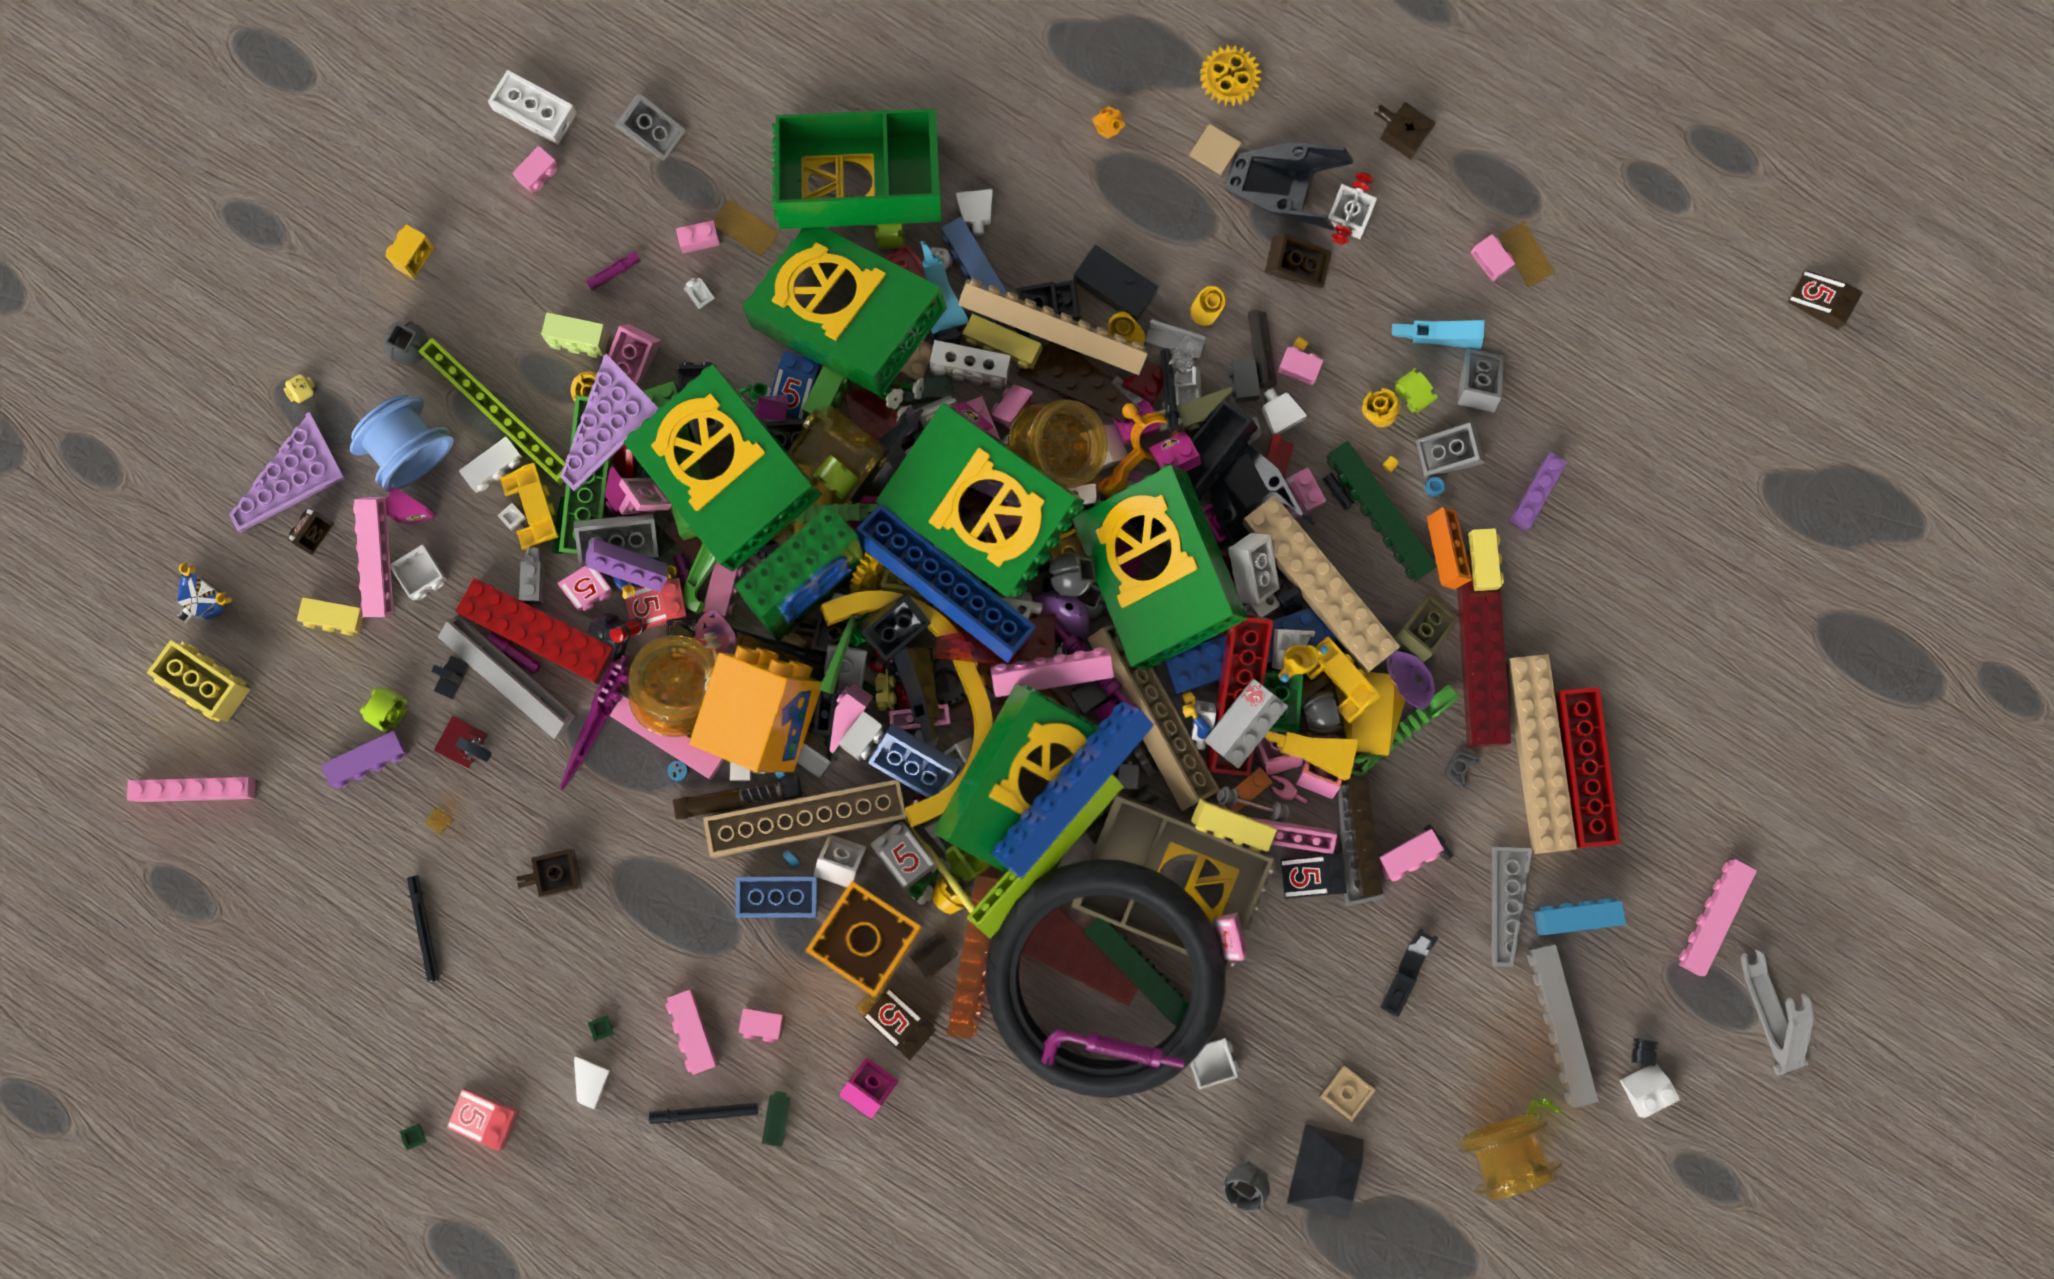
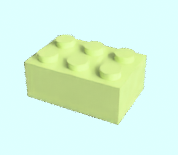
(575, 335)

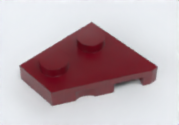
(1146, 384)

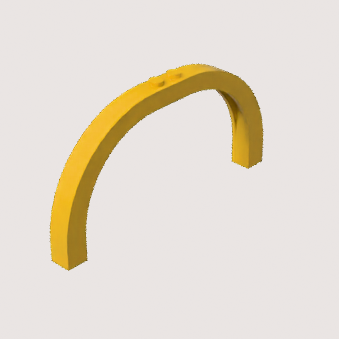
(973, 684)

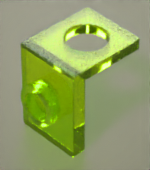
(1543, 1103)

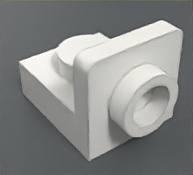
(698, 292)

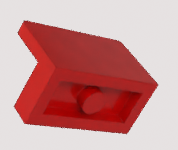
(1279, 453)
(625, 462)

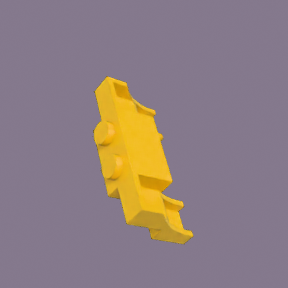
(535, 503)
(1348, 679)

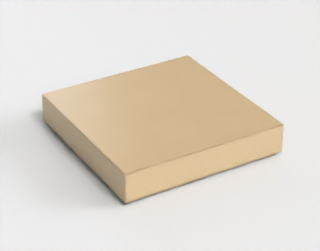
(1215, 149)
(1347, 1093)

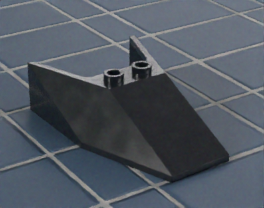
(1281, 176)
(889, 463)
(1248, 485)

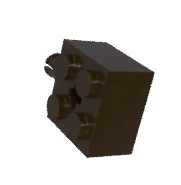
(1405, 119)
(822, 633)
(543, 877)

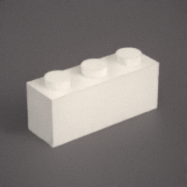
(491, 465)

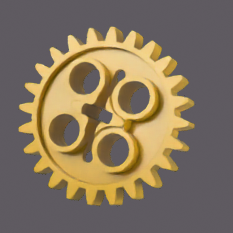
(1223, 61)
(868, 575)

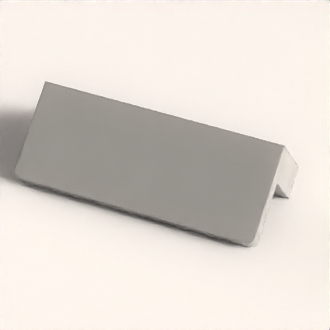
(1168, 336)
(813, 761)

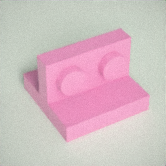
(642, 496)

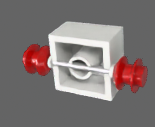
(1352, 209)

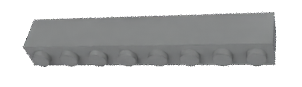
(506, 676)
(1563, 1026)

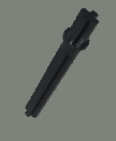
(1171, 413)
(804, 653)
(422, 928)
(703, 1113)

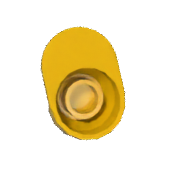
(1208, 305)
(1125, 325)

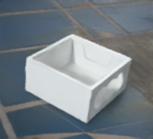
(418, 573)
(1214, 1064)

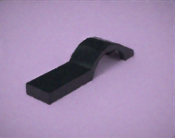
(1408, 972)

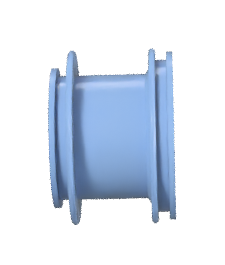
(400, 442)

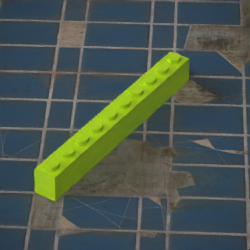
(493, 409)
(998, 902)

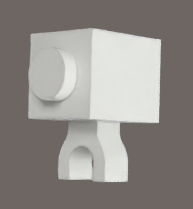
(740, 773)

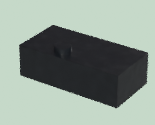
(1115, 283)

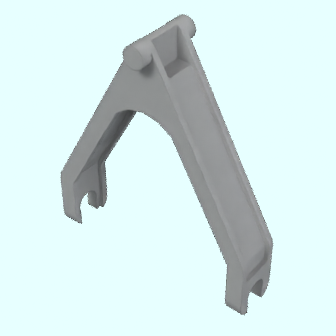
(1789, 1040)

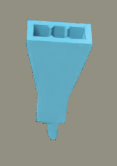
(935, 273)
(1445, 333)

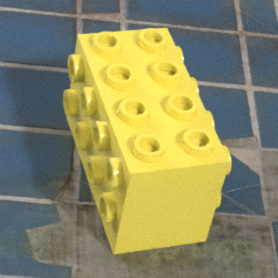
(199, 680)

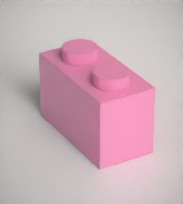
(535, 170)
(698, 236)
(1493, 257)
(1300, 365)
(761, 1024)

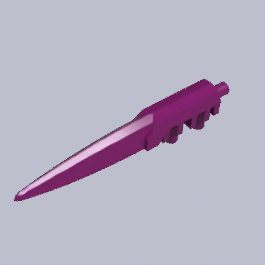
(599, 711)

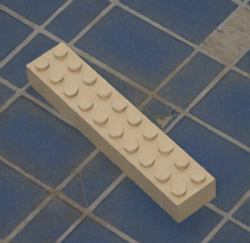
(1052, 326)
(1322, 586)
(1168, 738)
(1540, 754)
(804, 818)

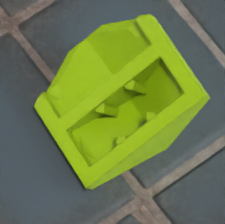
(964, 864)

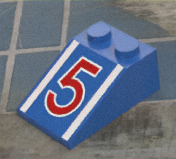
(795, 379)

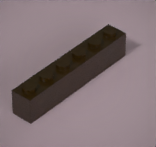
(1363, 836)

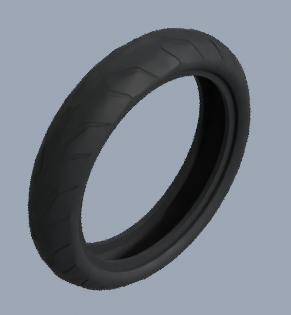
(1129, 881)

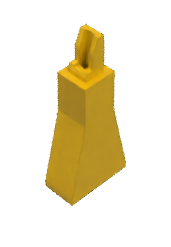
(1329, 754)

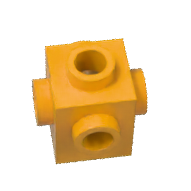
(1109, 122)

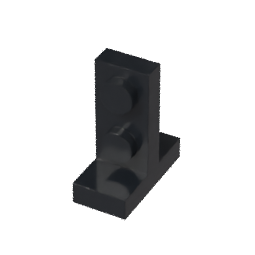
(1288, 595)
(450, 676)

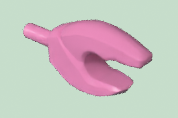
(1289, 790)

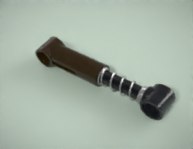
(734, 798)

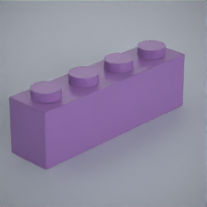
(1537, 491)
(626, 565)
(364, 759)

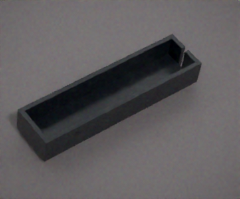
(1217, 446)

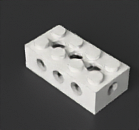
(528, 96)
(955, 360)

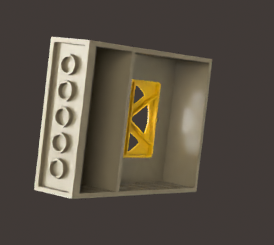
(1154, 836)

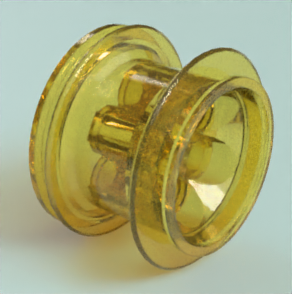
(1073, 443)
(665, 663)
(1510, 1156)

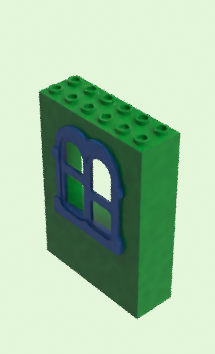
(802, 573)

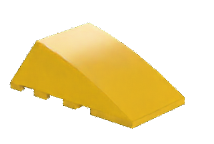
(1380, 720)

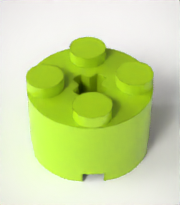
(890, 236)
(1415, 390)
(836, 477)
(384, 709)

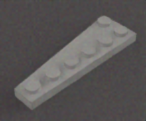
(1509, 879)
(1352, 896)

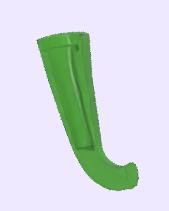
(700, 569)
(832, 674)

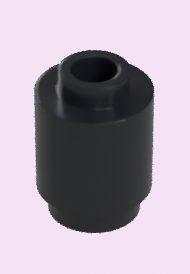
(949, 335)

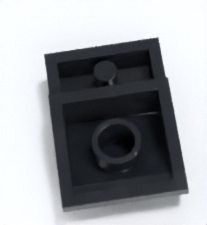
(1058, 296)

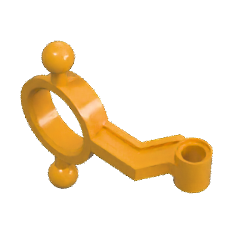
(1121, 471)

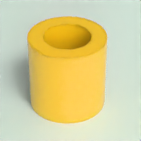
(1300, 343)
(1390, 464)

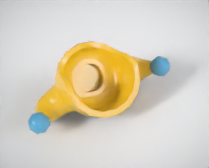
(1300, 660)

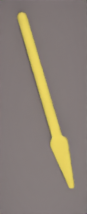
(945, 872)

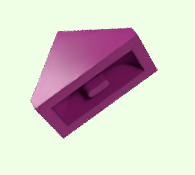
(772, 407)

